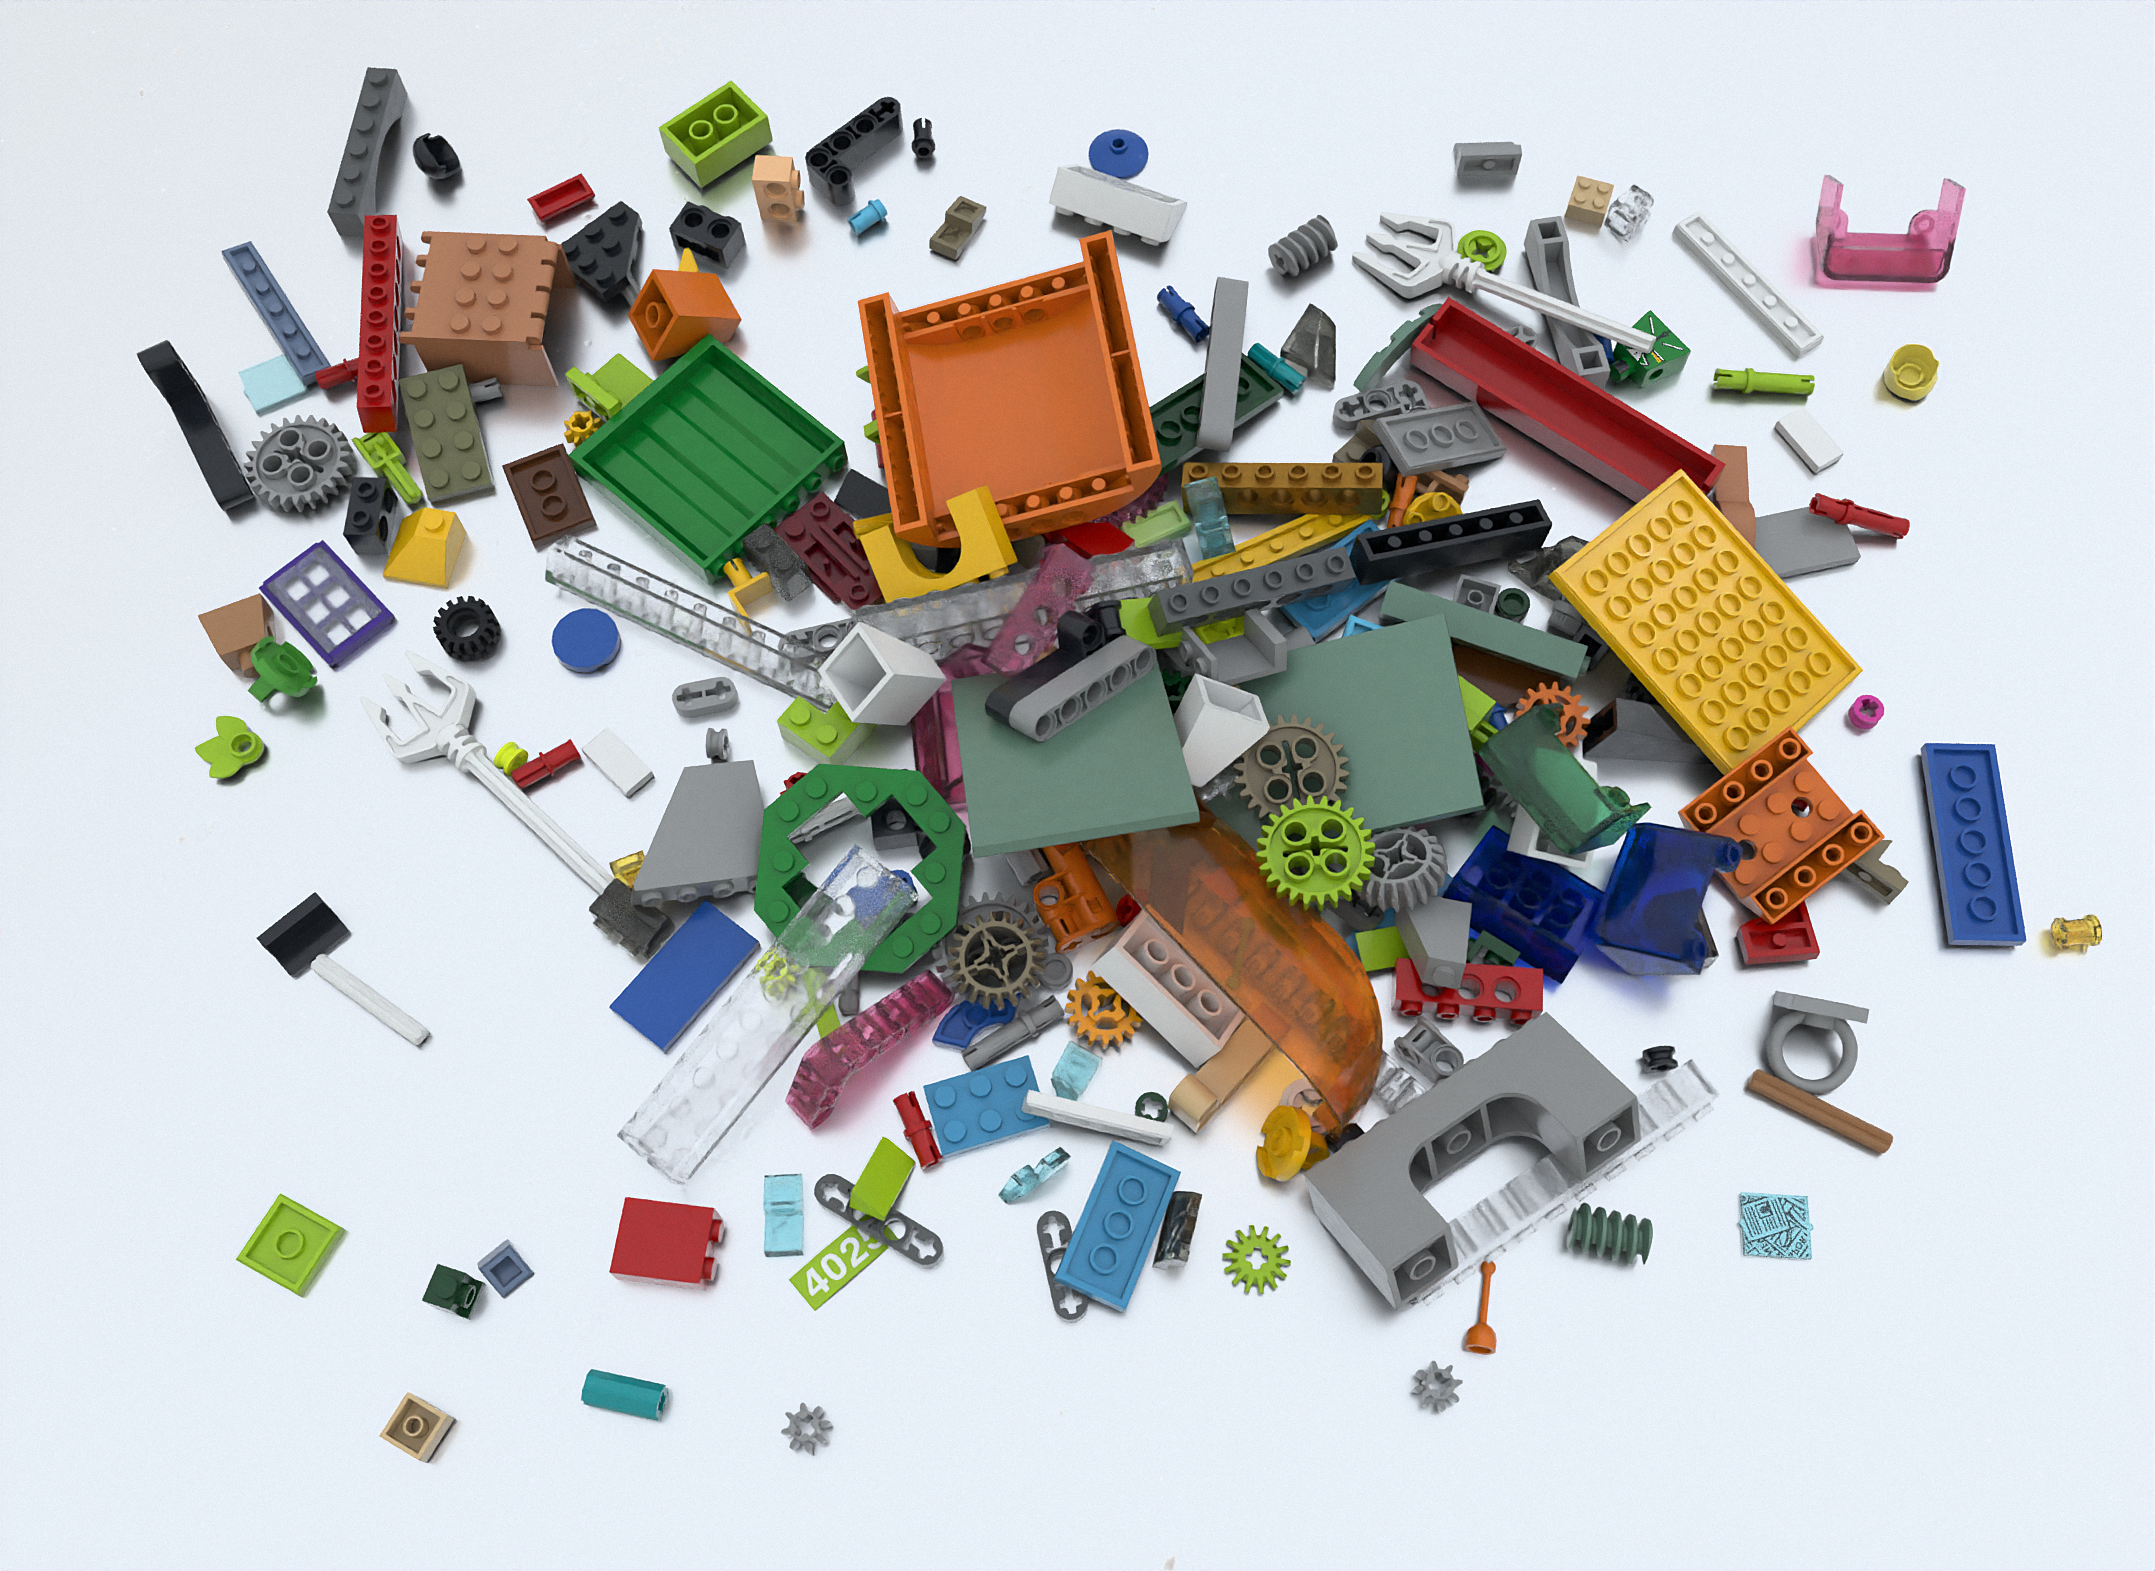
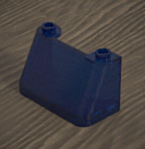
(1657, 896)

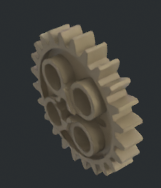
(1321, 766)

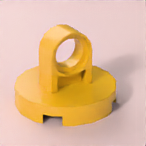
(1288, 1144)

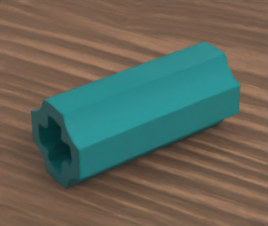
(624, 1394)

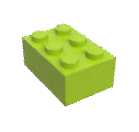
(716, 134)

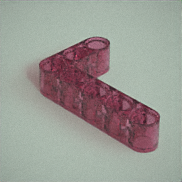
(860, 1041)

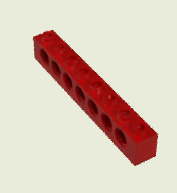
(380, 324)

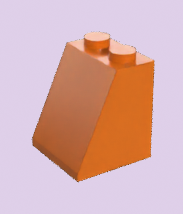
(680, 310)

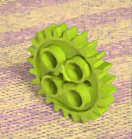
(1319, 882)

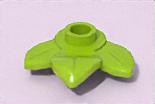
(226, 750)

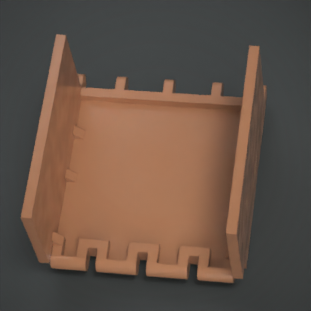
(486, 305)

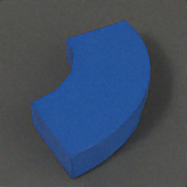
(969, 1021)

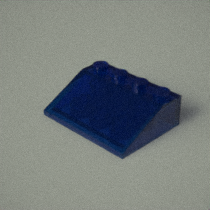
(1527, 904)

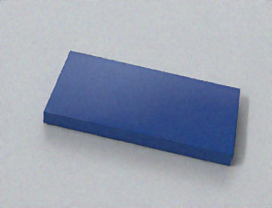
(684, 976)

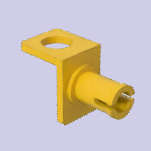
(746, 588)

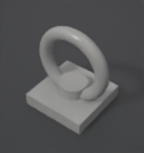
(1820, 1014)

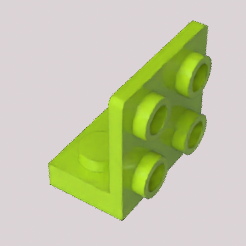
(609, 386)

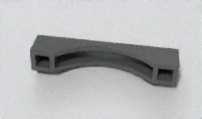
(354, 191)

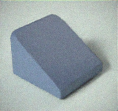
(504, 1268)

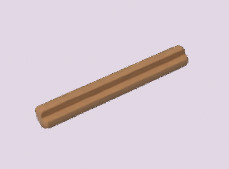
(1820, 1111)

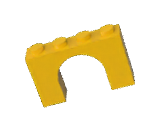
(983, 550)

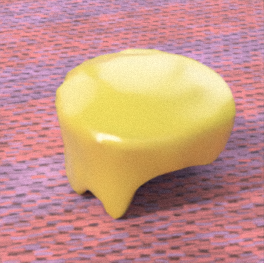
(1911, 371)

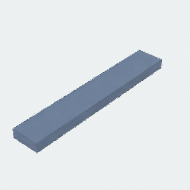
(276, 311)

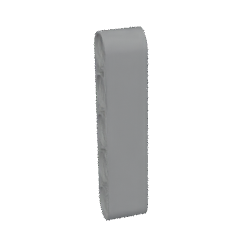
(1082, 688)

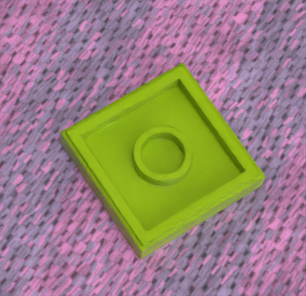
(290, 1245)

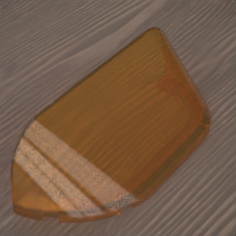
(1266, 956)

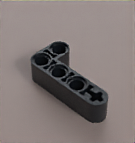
(835, 157)
(1077, 639)

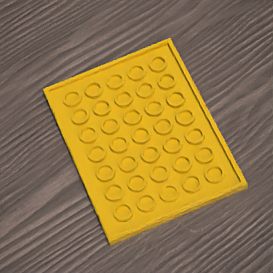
(1705, 623)

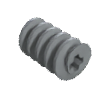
(1303, 246)

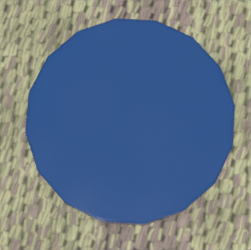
(585, 640)

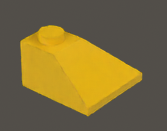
(426, 548)

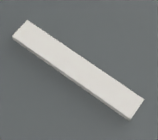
(1748, 284)

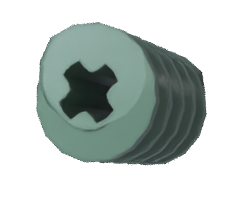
(1610, 1232)

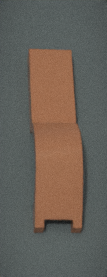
(1732, 490)

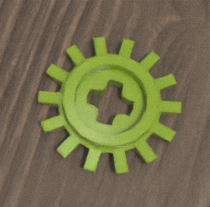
(1245, 1268)

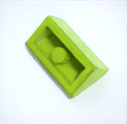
(881, 1180)

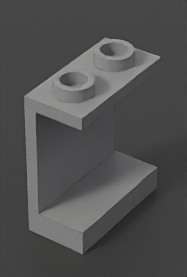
(1239, 658)

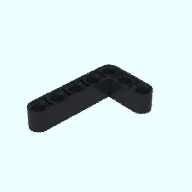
(197, 424)

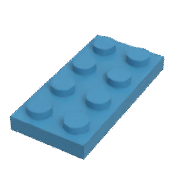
(1328, 612)
(1117, 1226)

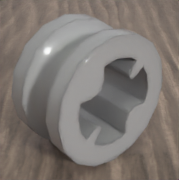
(717, 743)

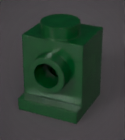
(453, 1291)

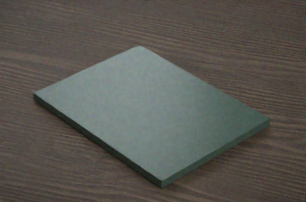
(1395, 711)
(1092, 780)

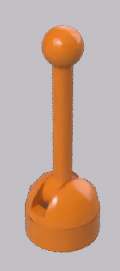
(1481, 1336)

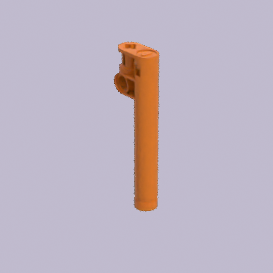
(1080, 905)

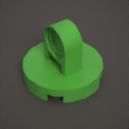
(280, 668)

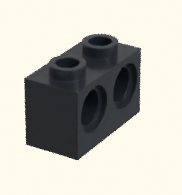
(707, 234)
(370, 515)
(887, 838)

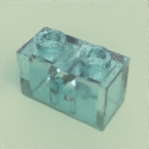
(1209, 517)

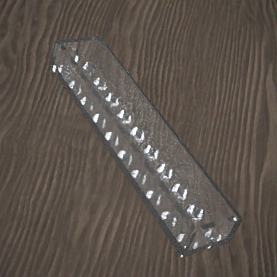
(767, 1016)

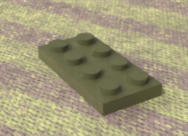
(446, 433)

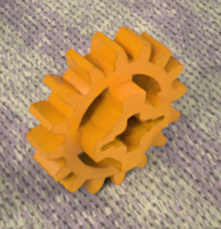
(1112, 1019)

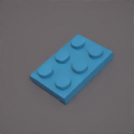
(983, 1106)

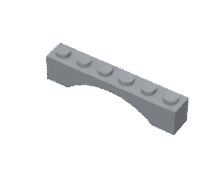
(1550, 263)

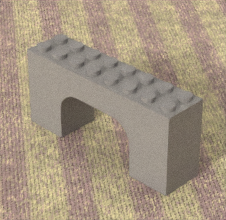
(1525, 1085)

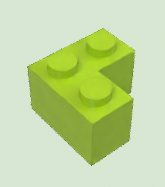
(821, 736)

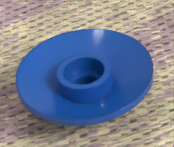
(1118, 153)

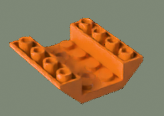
(1790, 852)

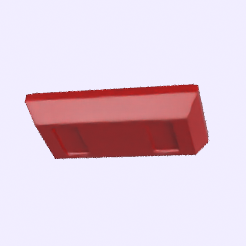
(561, 198)

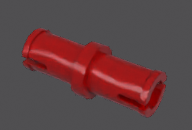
(917, 1130)

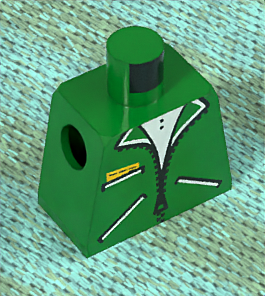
(1665, 359)

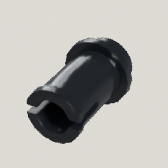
(923, 144)

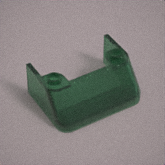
(1556, 786)

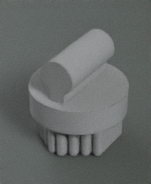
(1566, 617)

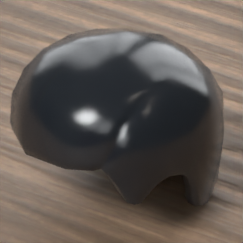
(435, 157)

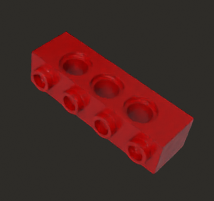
(1521, 983)

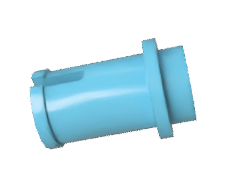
(872, 213)

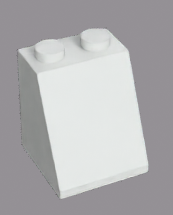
(880, 677)
(1216, 726)

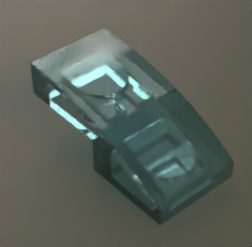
(783, 1215)

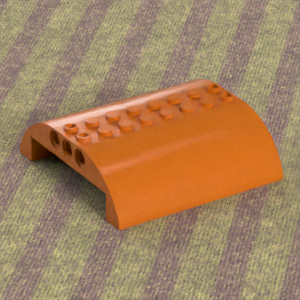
(1015, 393)

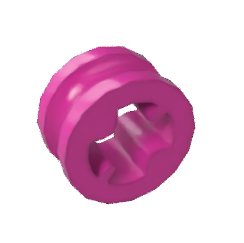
(1870, 702)

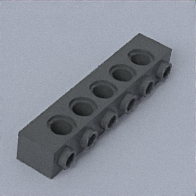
(1258, 588)

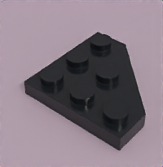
(605, 250)

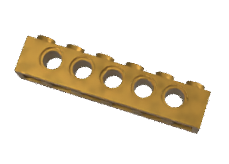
(1292, 487)

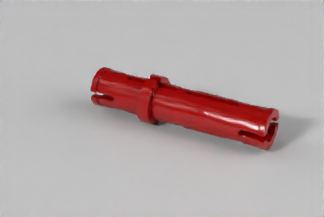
(1847, 512)

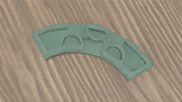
(1400, 342)

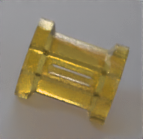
(2076, 931)

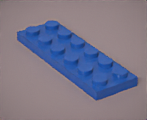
(1972, 845)

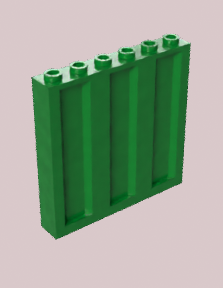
(708, 457)

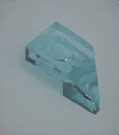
(1074, 1071)
(1028, 1178)

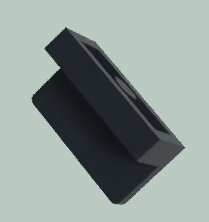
(304, 934)

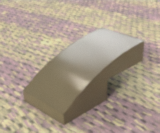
(959, 227)

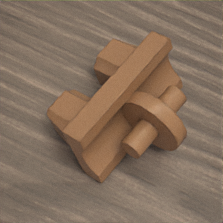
(1441, 482)

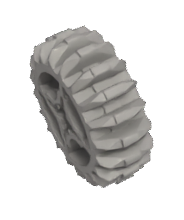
(1405, 869)

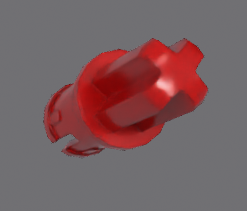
(338, 373)
(545, 764)

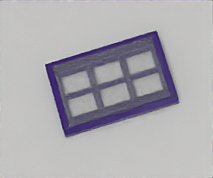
(326, 603)

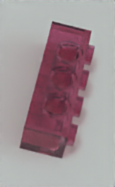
(1061, 564)

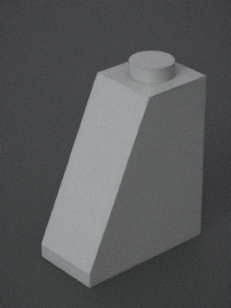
(1436, 939)

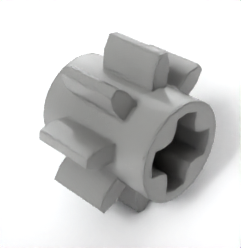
(1443, 1377)
(806, 1439)

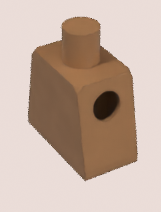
(237, 629)

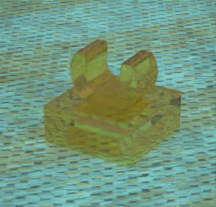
(627, 867)

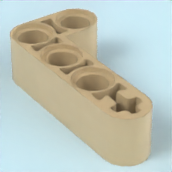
(1202, 1095)

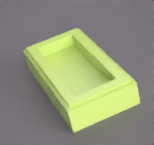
(1161, 525)

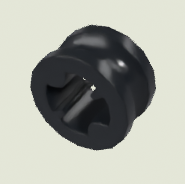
(1660, 1059)

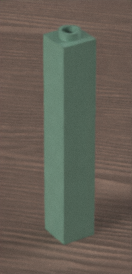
(1489, 632)

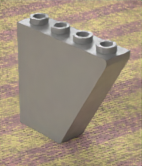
(705, 837)

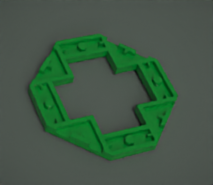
(868, 790)

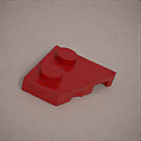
(1784, 941)

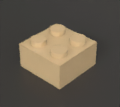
(1589, 200)
(416, 1427)

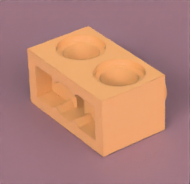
(777, 188)

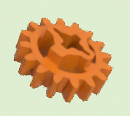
(1570, 713)

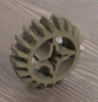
(1011, 952)

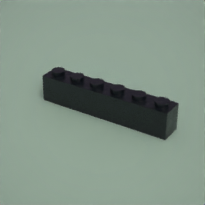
(1449, 542)

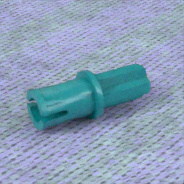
(1276, 367)

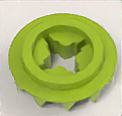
(1485, 242)

